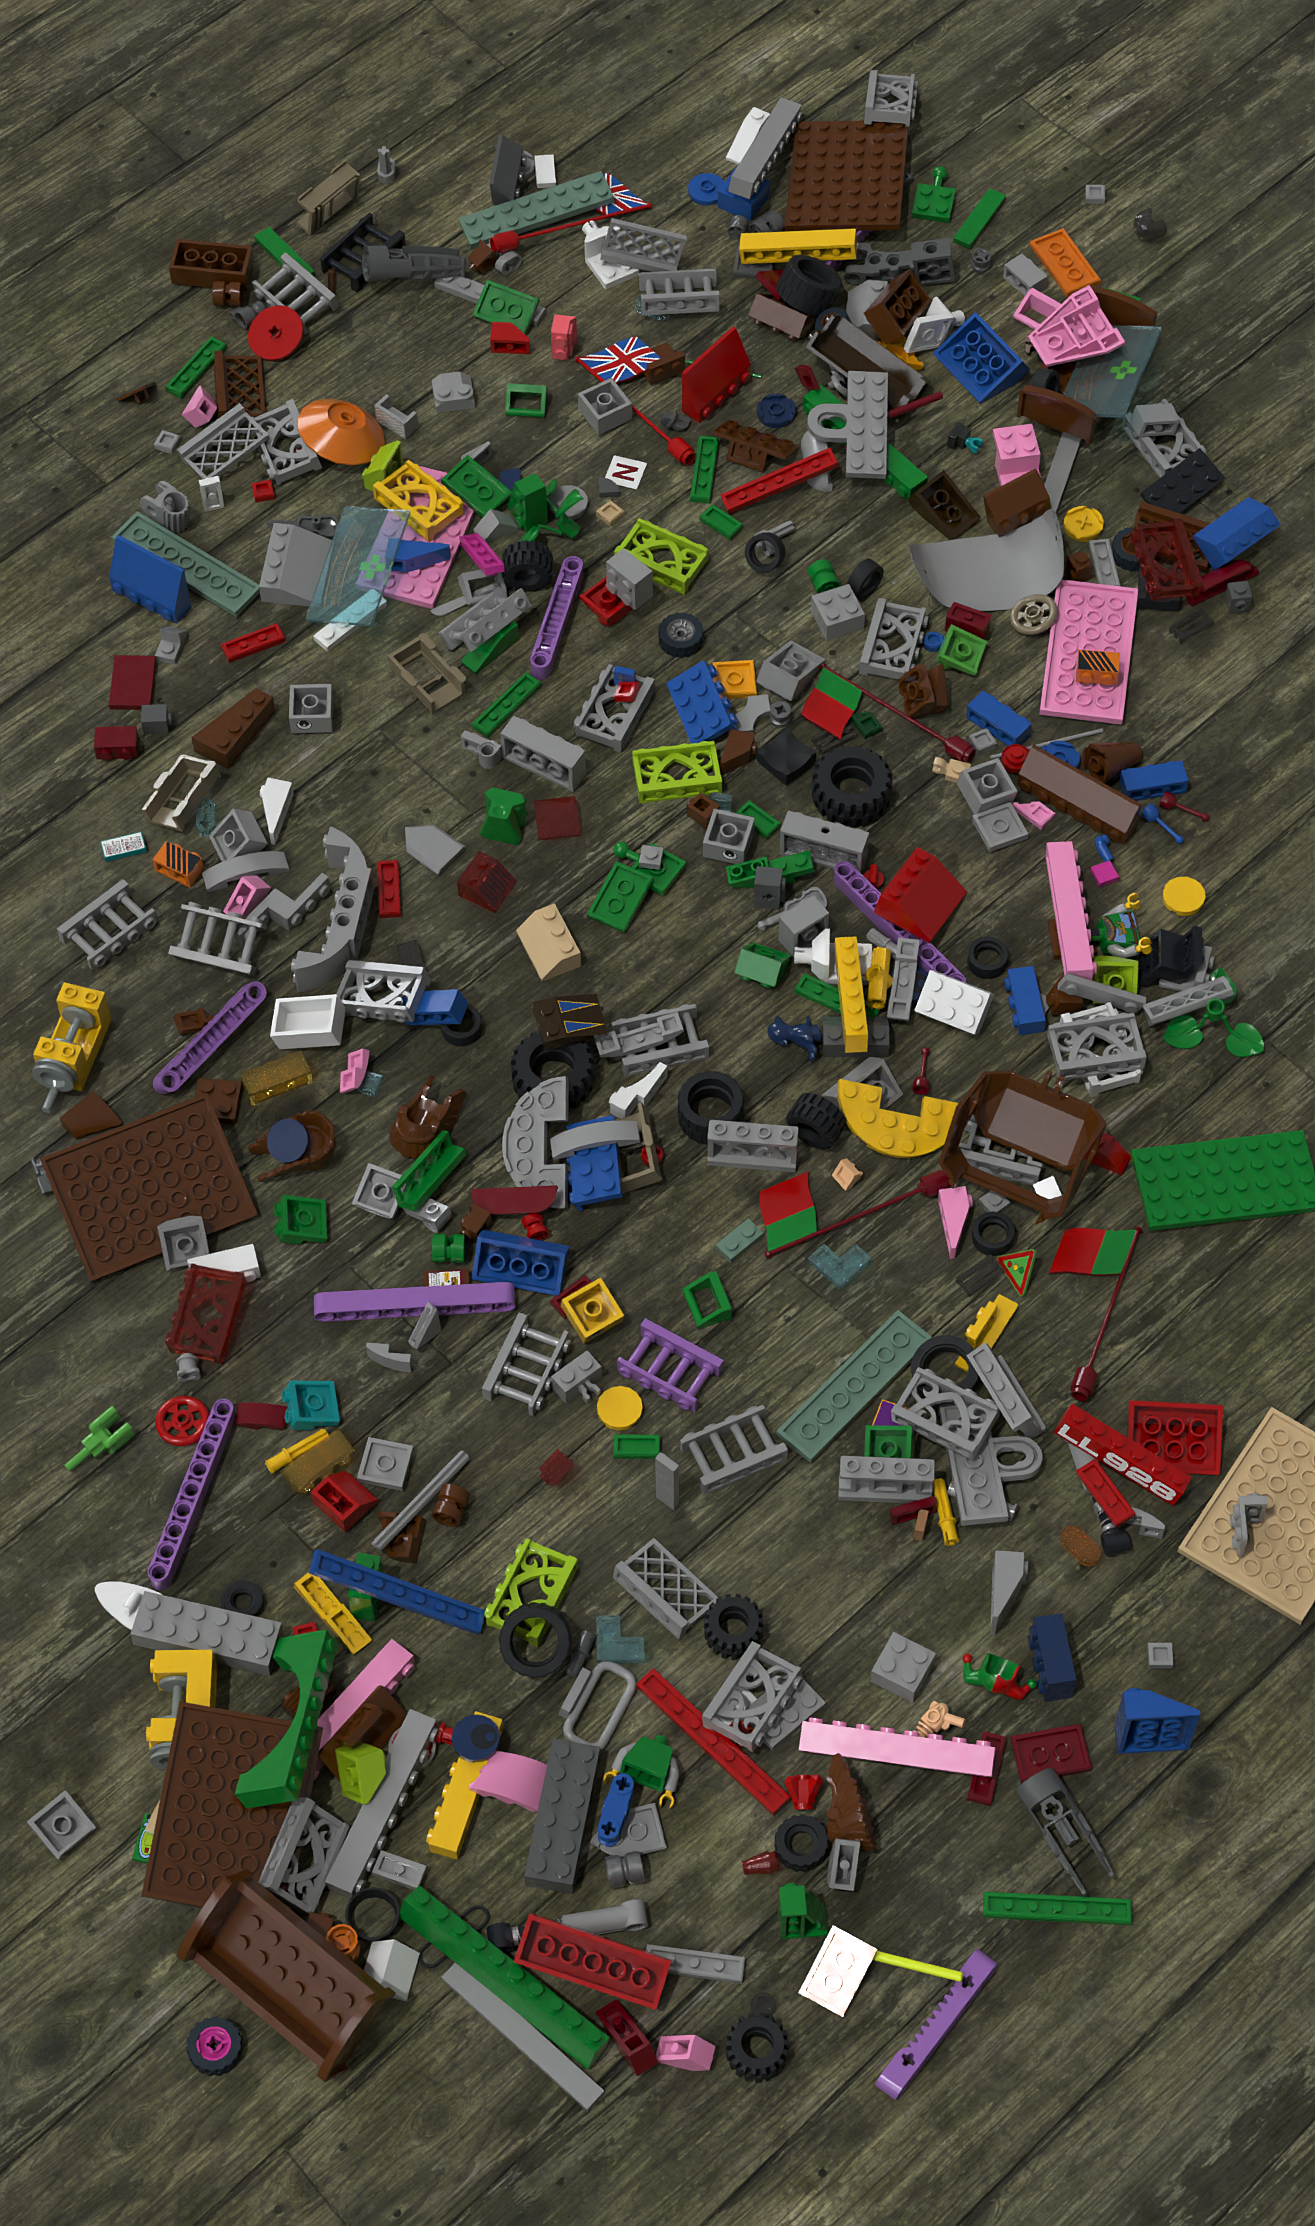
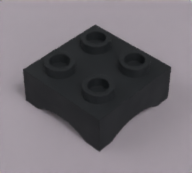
(1144, 599)
(786, 757)

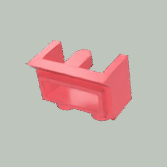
(563, 336)

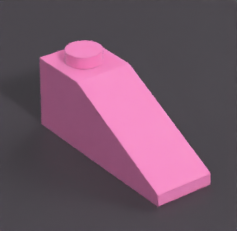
(954, 1211)

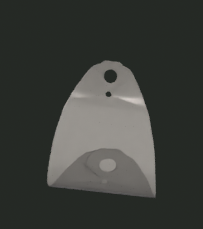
(992, 569)

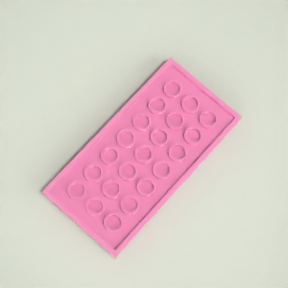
(425, 584)
(1094, 620)

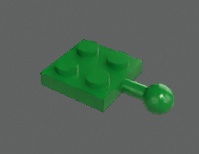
(934, 201)
(669, 871)

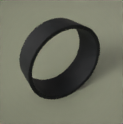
(366, 1893)

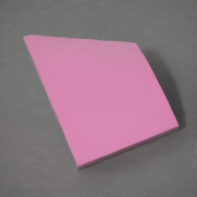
(511, 1780)

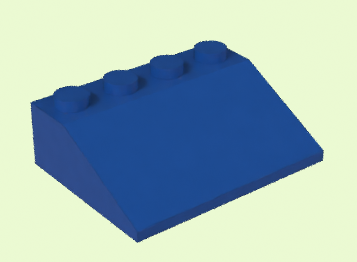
(981, 359)
(149, 580)
(1153, 1723)

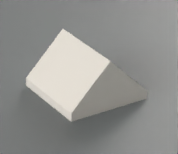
(392, 1966)

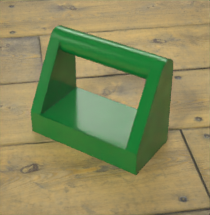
(526, 390)
(712, 1281)

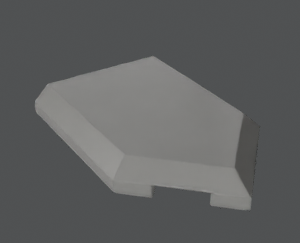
(432, 847)
(640, 1833)

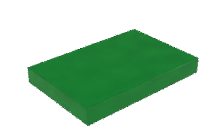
(505, 304)
(476, 486)
(620, 897)

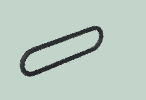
(462, 1916)

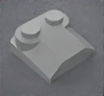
(453, 392)
(376, 1192)
(182, 1240)
(61, 1825)

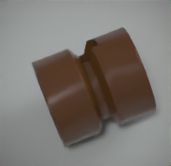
(221, 290)
(450, 1505)

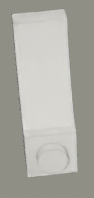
(642, 1092)

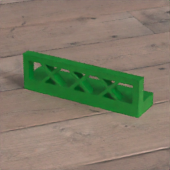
(429, 1175)

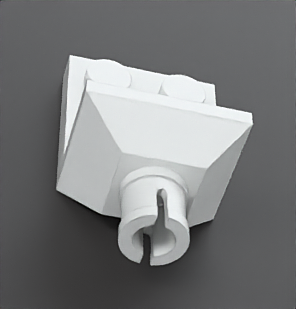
(607, 273)
(934, 328)
(823, 960)

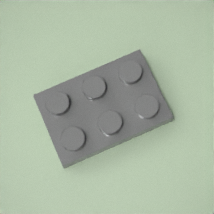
(803, 1704)

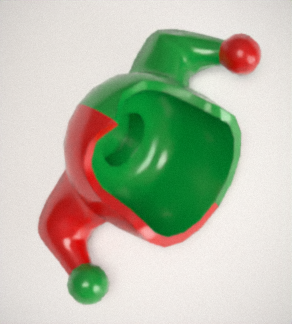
(997, 1676)

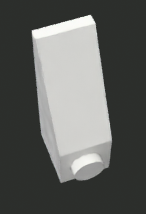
(747, 133)
(276, 802)
(238, 1259)

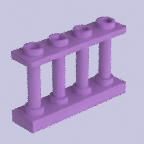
(671, 1344)

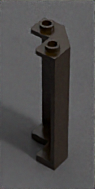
(851, 349)

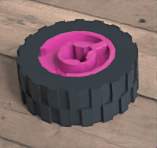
(226, 2053)

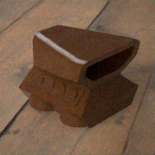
(924, 690)

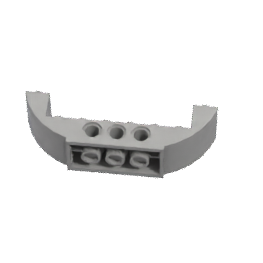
(347, 918)

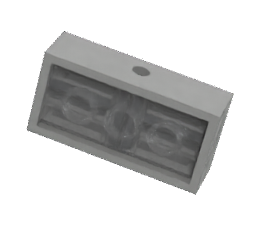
(826, 840)

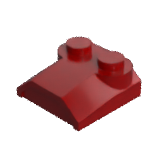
(605, 604)

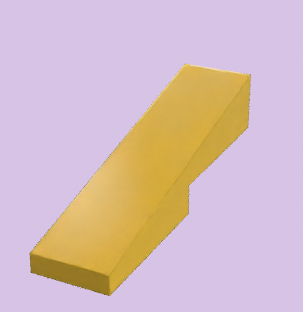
(332, 1612)

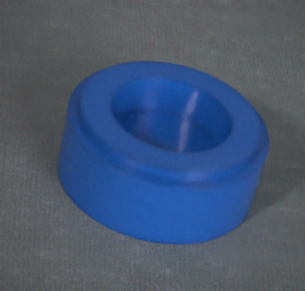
(932, 641)

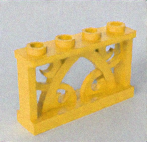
(422, 483)

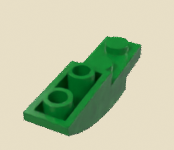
(743, 874)

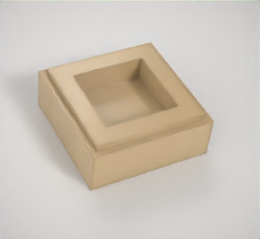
(610, 513)

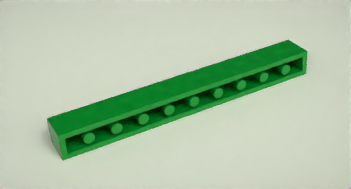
(504, 1977)

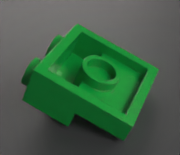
(300, 1220)

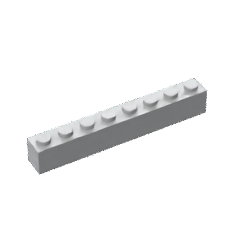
(765, 148)
(379, 1815)

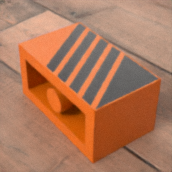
(1097, 667)
(178, 864)

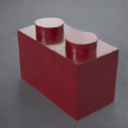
(116, 742)

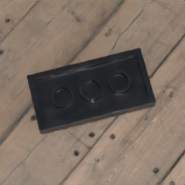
(1184, 483)

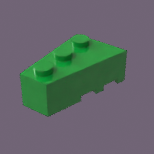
(528, 502)
(801, 1913)

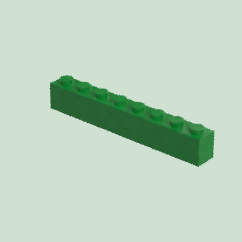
(899, 470)

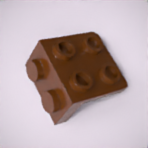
(668, 366)

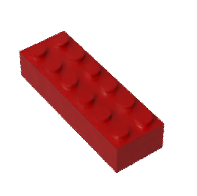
(592, 1961)

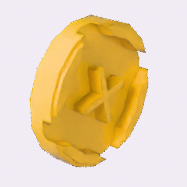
(1083, 523)
(1183, 896)
(619, 1408)

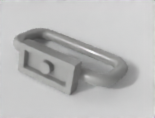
(580, 1693)

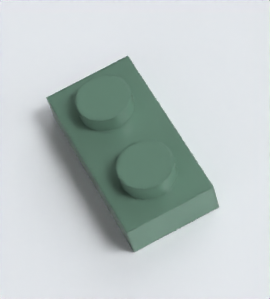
(739, 1240)

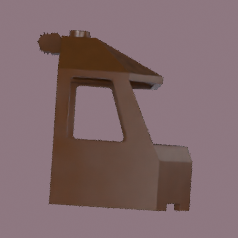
(1032, 1121)

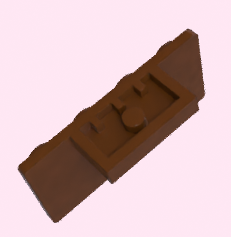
(753, 447)
(371, 1723)

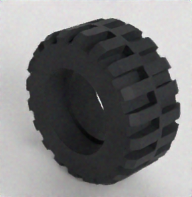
(858, 764)
(531, 1055)

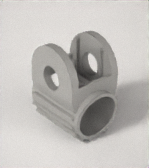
(174, 515)

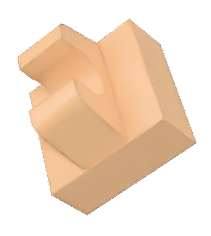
(846, 1174)

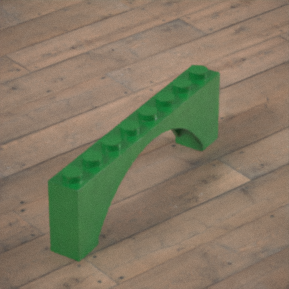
(282, 1770)

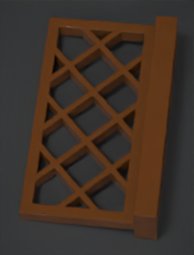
(221, 383)
(1153, 514)

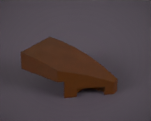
(191, 1021)

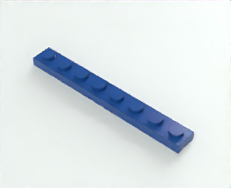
(396, 1591)

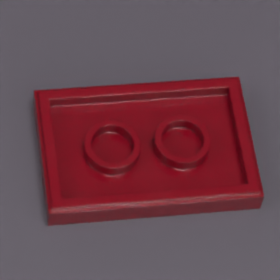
(132, 682)
(1051, 1748)

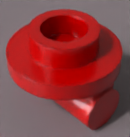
(874, 876)

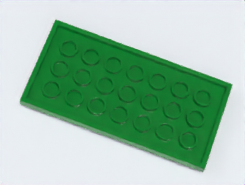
(1225, 1180)

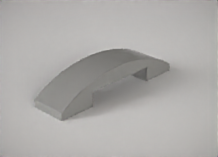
(244, 865)
(903, 979)
(640, 1039)
(593, 1136)

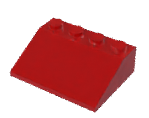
(715, 376)
(920, 896)
(1179, 1433)

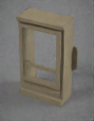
(328, 197)
(443, 696)
(170, 782)
(650, 1175)

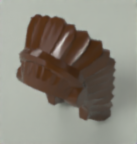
(424, 1120)
(320, 1150)
(848, 1813)

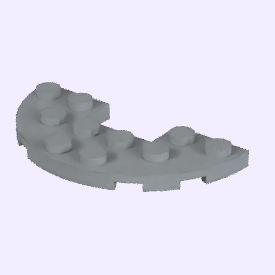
(526, 1138)

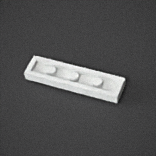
(335, 633)

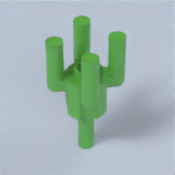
(101, 1438)

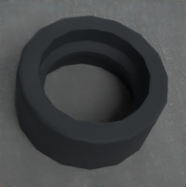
(1046, 379)
(778, 546)
(865, 578)
(987, 971)
(469, 1037)
(994, 1218)

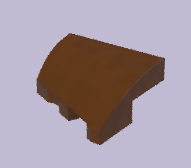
(89, 1117)
(406, 1543)

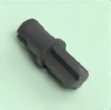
(580, 1653)

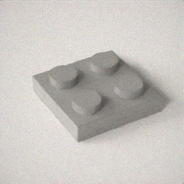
(1000, 827)
(385, 1463)

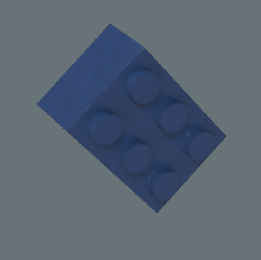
(1052, 1657)

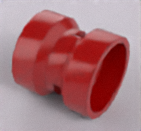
(534, 1225)

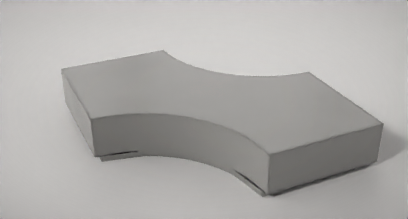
(755, 709)

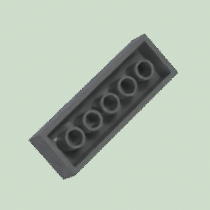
(562, 1816)

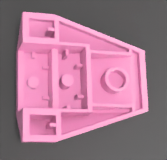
(1075, 331)

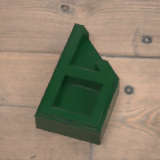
(866, 724)

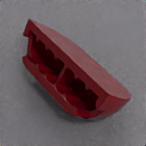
(1217, 580)
(515, 1199)

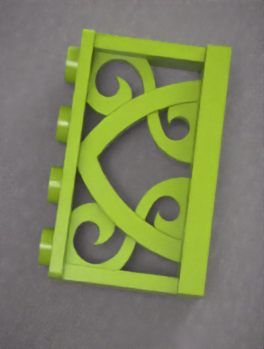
(679, 547)
(676, 789)
(561, 1576)

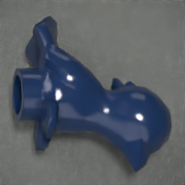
(802, 1034)

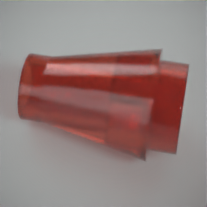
(761, 1864)

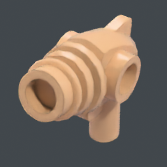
(937, 1718)

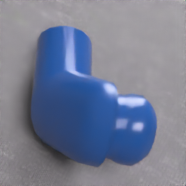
(1101, 844)

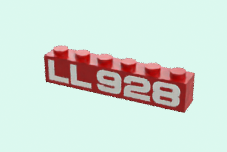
(1122, 1454)

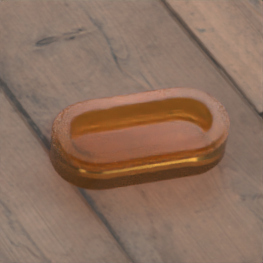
(1080, 1545)

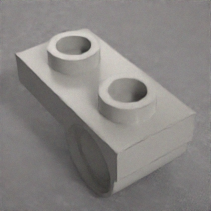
(488, 750)
(432, 1214)

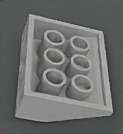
(292, 565)

